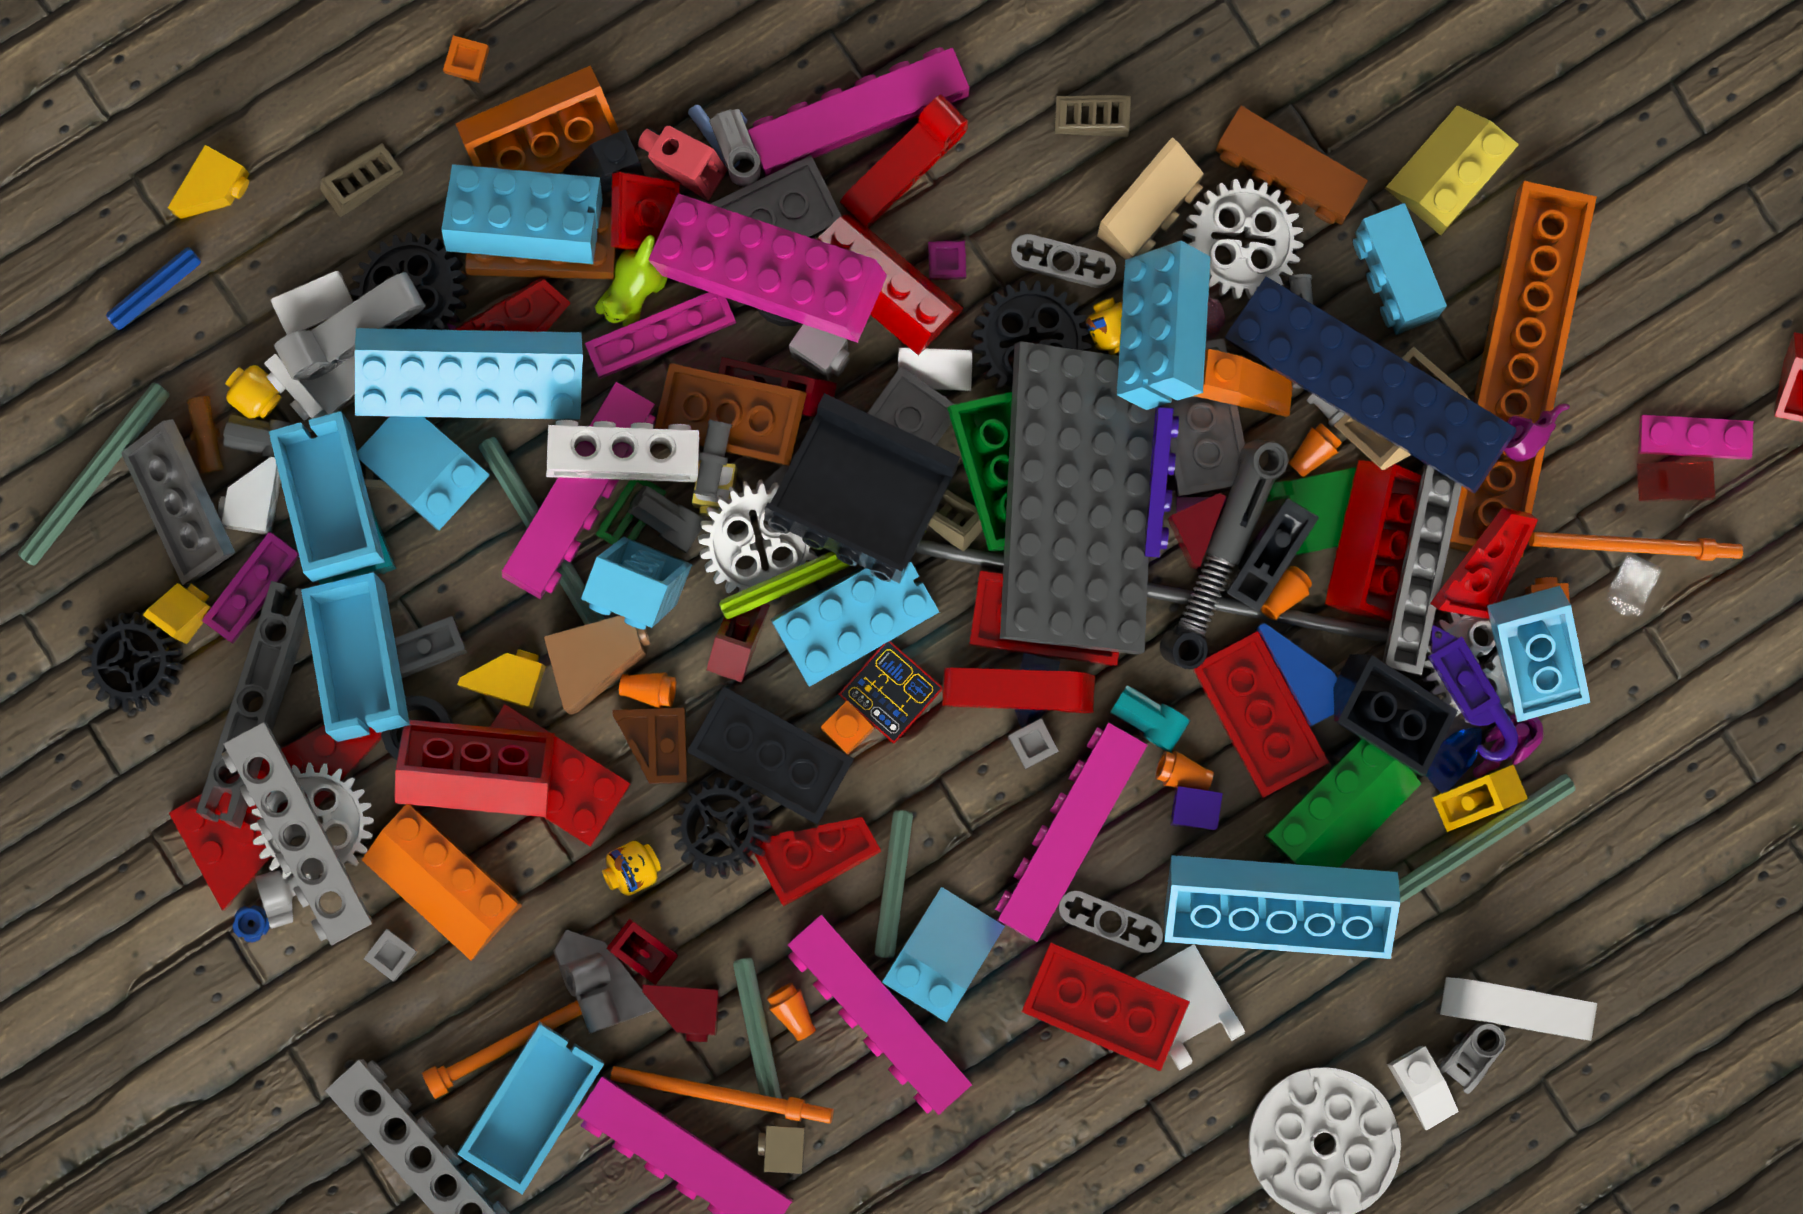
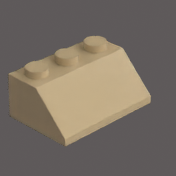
(1151, 202)

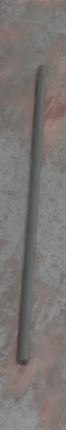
(1180, 596)

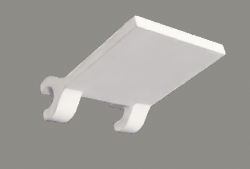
(1191, 979)

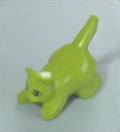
(631, 285)

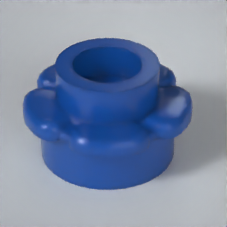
(241, 927)

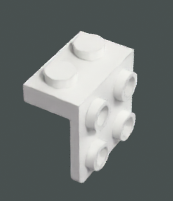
(315, 396)

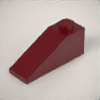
(812, 386)

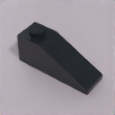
(1270, 554)

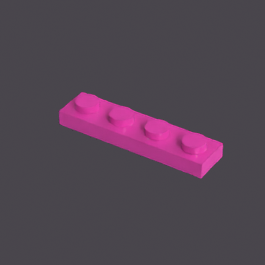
(659, 333)

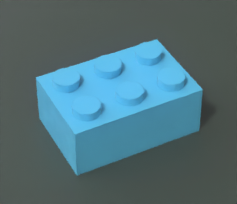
(1399, 269)

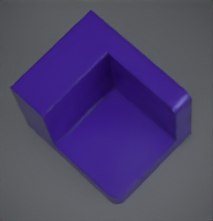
(1196, 808)

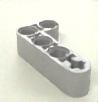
(331, 343)

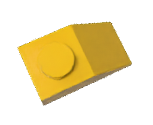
(209, 185)
(179, 611)
(507, 678)
(1480, 798)

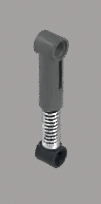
(1225, 549)

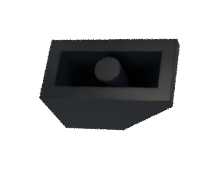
(605, 158)

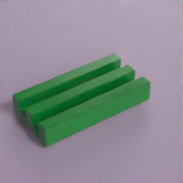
(617, 507)

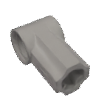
(735, 145)

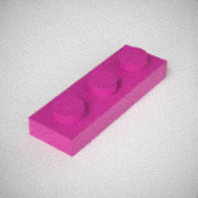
(1695, 437)

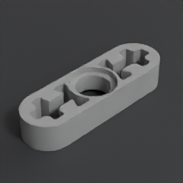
(1034, 262)
(1140, 921)

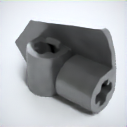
(599, 982)

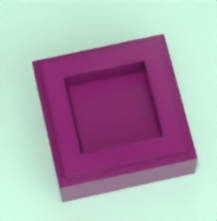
(947, 260)

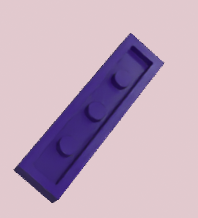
(1162, 464)

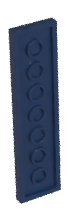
(1371, 384)

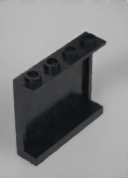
(862, 489)

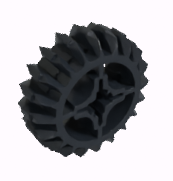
(127, 645)
(710, 838)

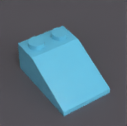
(422, 467)
(1539, 653)
(943, 954)

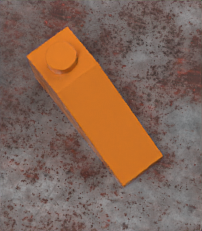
(1245, 384)

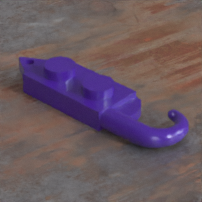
(1471, 690)

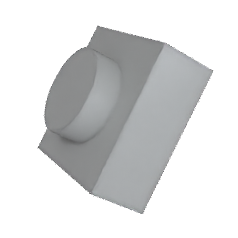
(1033, 743)
(390, 955)

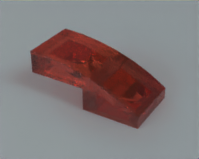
(1676, 481)

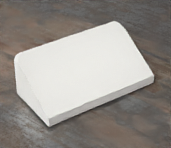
(312, 302)
(939, 367)

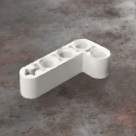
(1518, 1008)

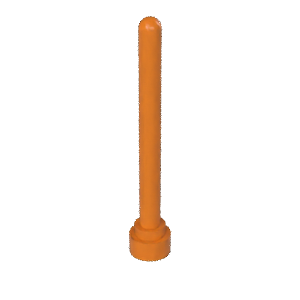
(442, 1078)

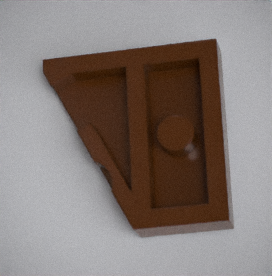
(657, 742)

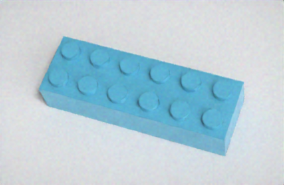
(468, 373)
(1281, 907)

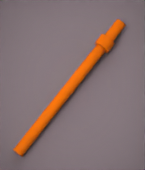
(1702, 548)
(793, 1108)

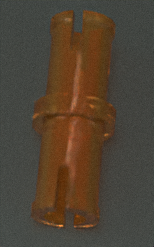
(205, 434)

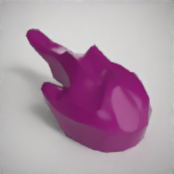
(1532, 436)
(1529, 738)

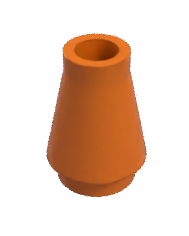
(1315, 449)
(1289, 590)
(652, 688)
(1181, 771)
(790, 1008)

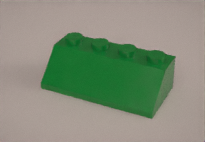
(984, 445)
(1343, 808)

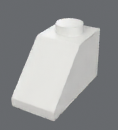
(252, 500)
(1423, 1086)

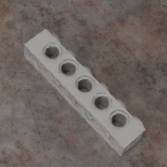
(1421, 572)
(328, 925)
(349, 1094)

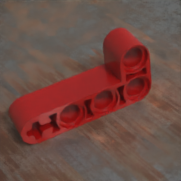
(906, 162)
(1019, 689)

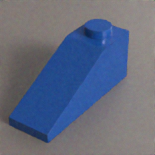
(1304, 675)

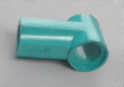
(1157, 722)

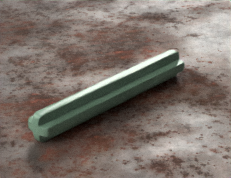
(893, 884)
(756, 1027)

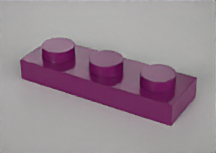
(250, 587)

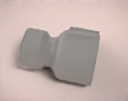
(277, 896)

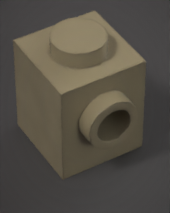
(782, 1146)

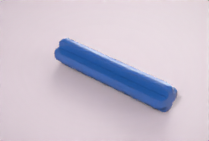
(153, 288)

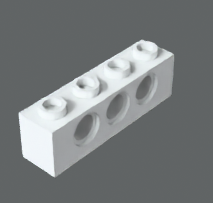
(604, 464)

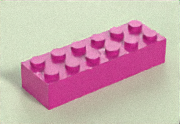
(768, 267)

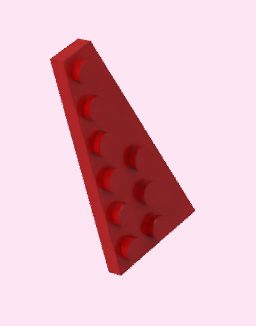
(227, 852)

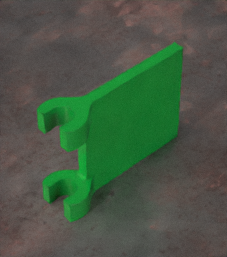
(1326, 497)

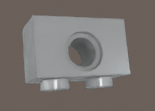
(820, 351)

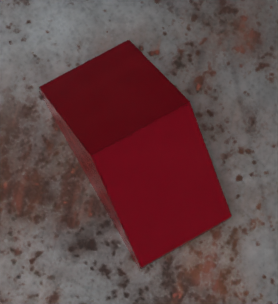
(1195, 527)
(642, 951)

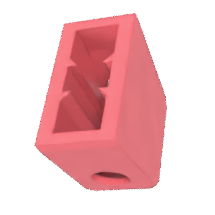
(684, 160)

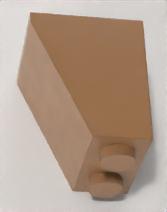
(593, 658)

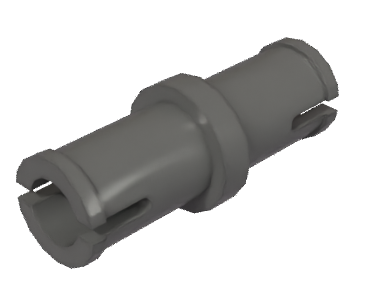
(712, 458)

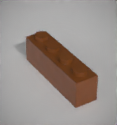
(1291, 166)

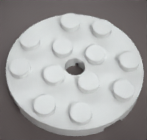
(1363, 1133)

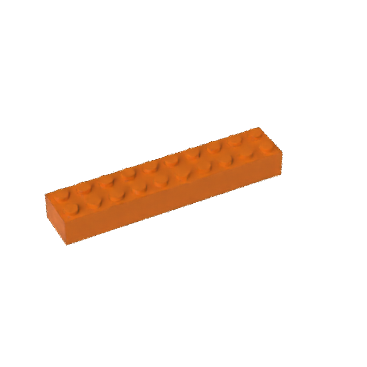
(1526, 340)

